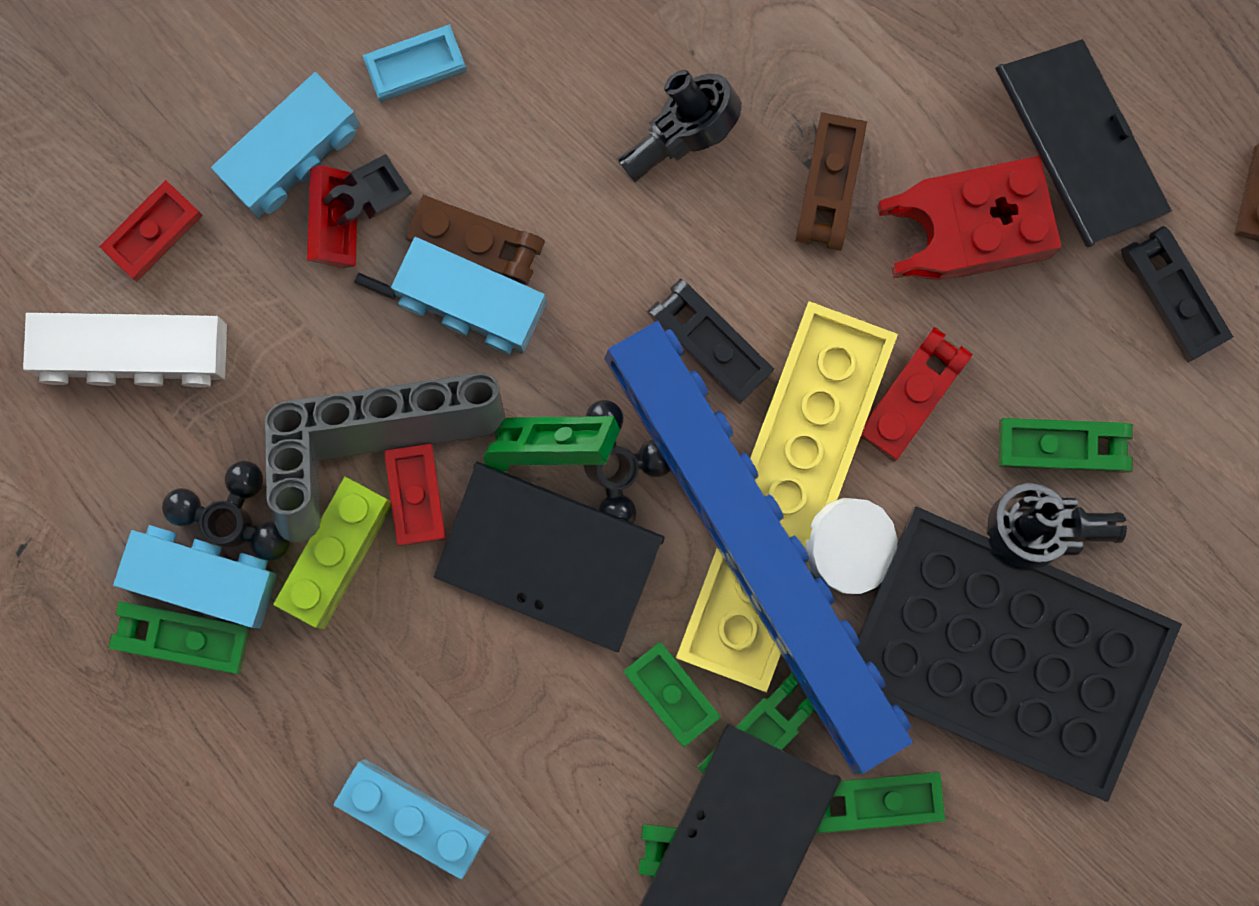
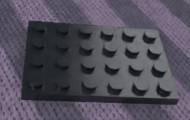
(1014, 654)

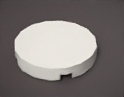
(851, 545)

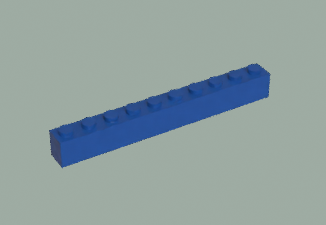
(758, 549)

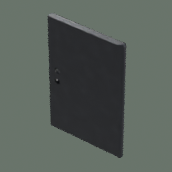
(1083, 141)
(551, 551)
(754, 829)

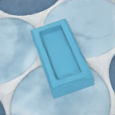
(414, 63)

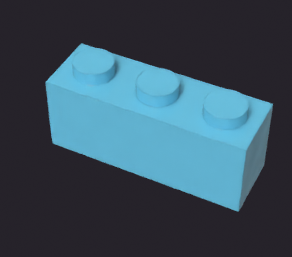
(287, 146)
(468, 297)
(196, 577)
(411, 818)

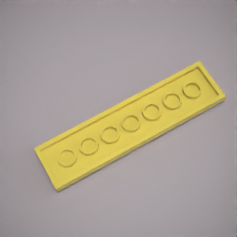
(802, 465)

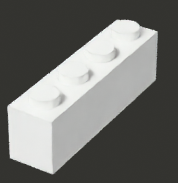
(125, 347)

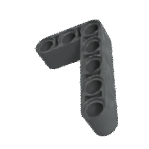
(363, 423)

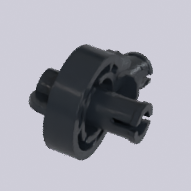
(686, 121)
(1048, 527)

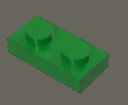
(672, 694)

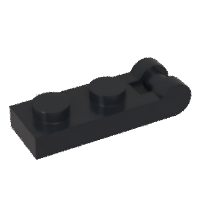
(1177, 294)
(712, 342)

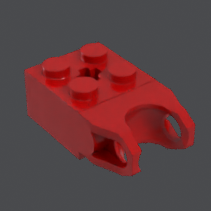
(960, 224)

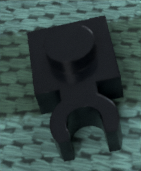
(371, 188)

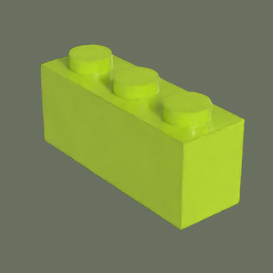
(333, 554)

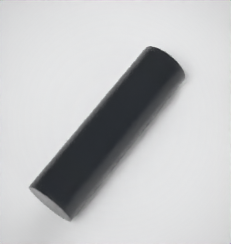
(374, 285)

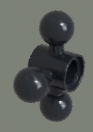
(647, 459)
(243, 481)

